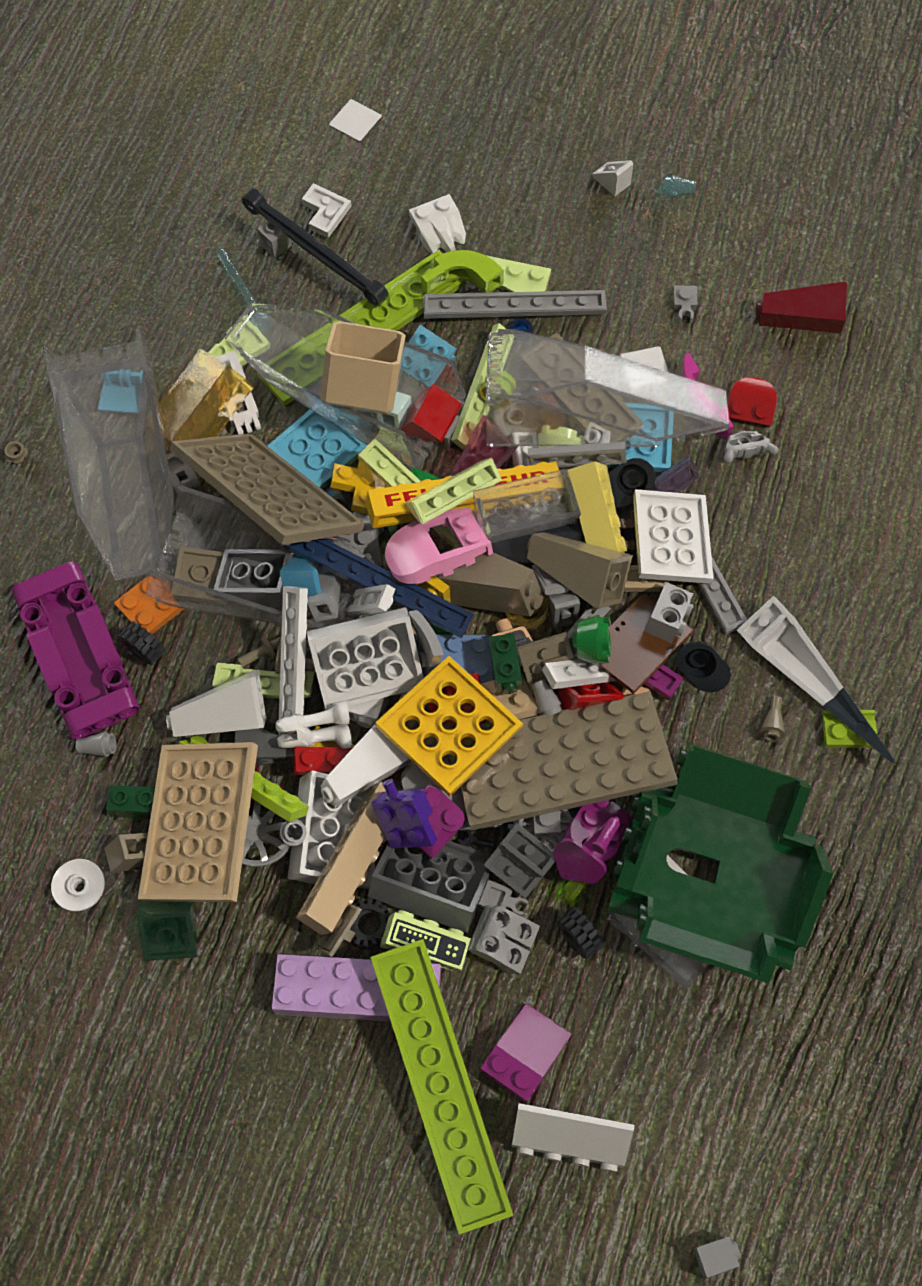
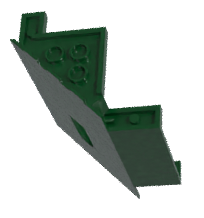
(766, 875)

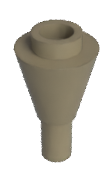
(773, 726)

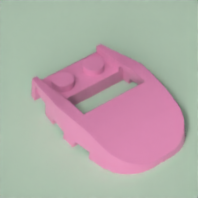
(415, 557)

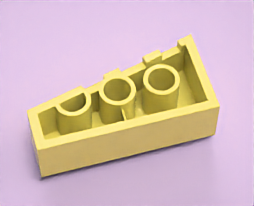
(597, 506)

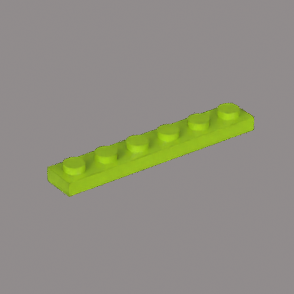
(268, 793)

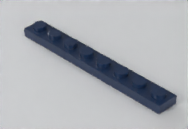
(367, 574)

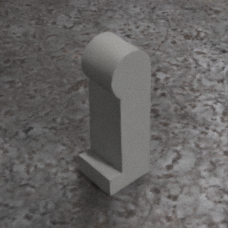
(328, 597)

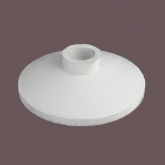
(67, 879)

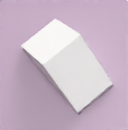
(614, 176)

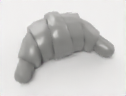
(746, 444)

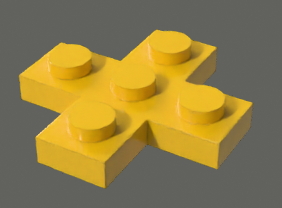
(356, 480)

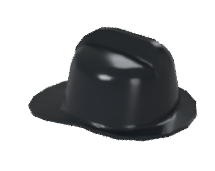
(629, 476)
(703, 666)

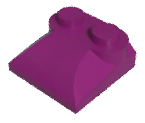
(445, 819)

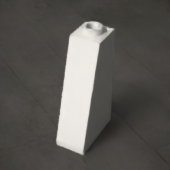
(363, 767)

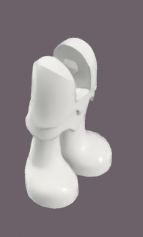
(305, 737)

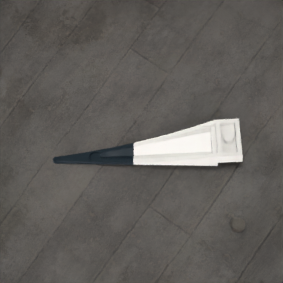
(785, 644)

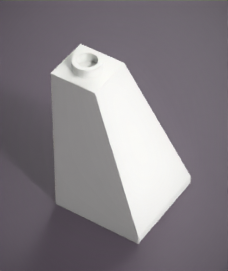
(223, 709)

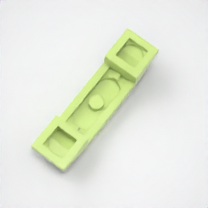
(269, 679)

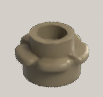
(12, 448)

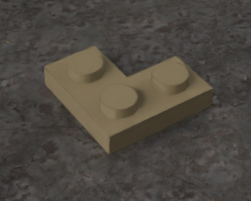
(543, 651)

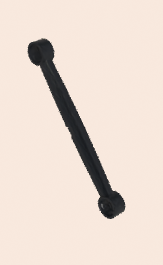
(372, 290)

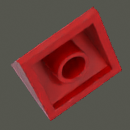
(431, 414)
(588, 695)

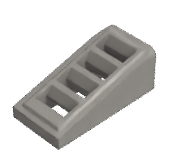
(547, 583)

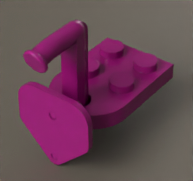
(601, 831)

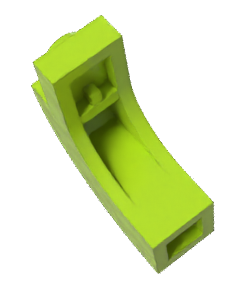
(463, 266)

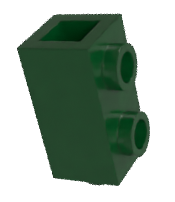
(505, 663)
(130, 801)

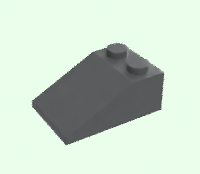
(253, 575)

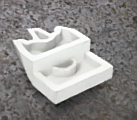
(438, 224)

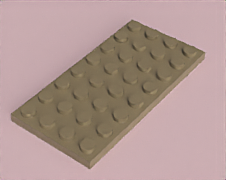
(267, 488)
(571, 762)

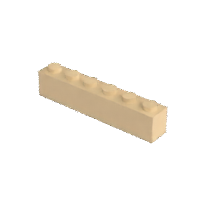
(345, 868)

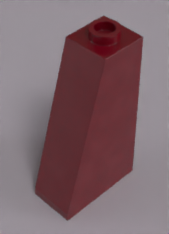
(805, 308)

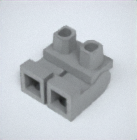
(502, 938)

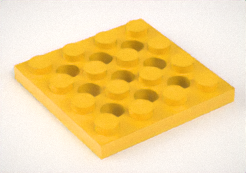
(429, 759)

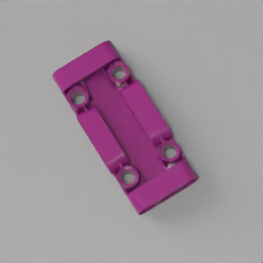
(75, 650)

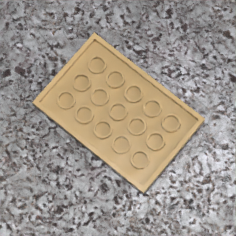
(198, 823)

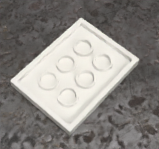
(672, 536)

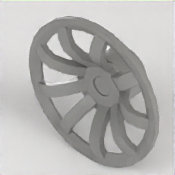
(258, 833)

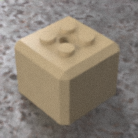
(362, 367)

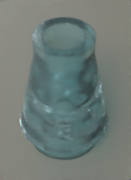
(675, 185)

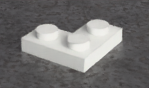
(329, 208)

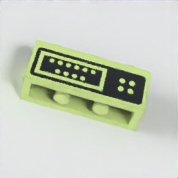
(443, 945)

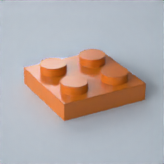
(144, 609)

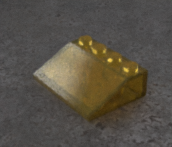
(202, 399)

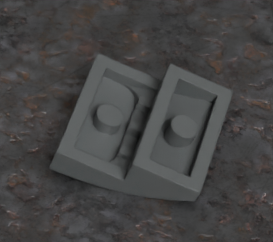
(520, 860)

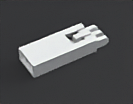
(251, 414)

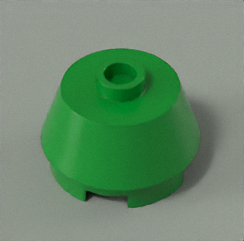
(593, 640)

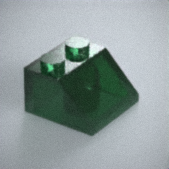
(167, 930)

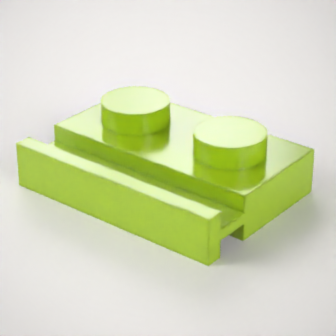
(840, 735)

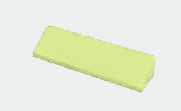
(453, 491)

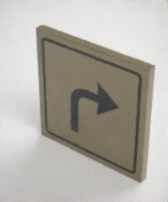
(330, 942)

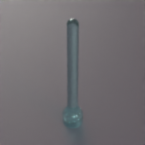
(241, 286)

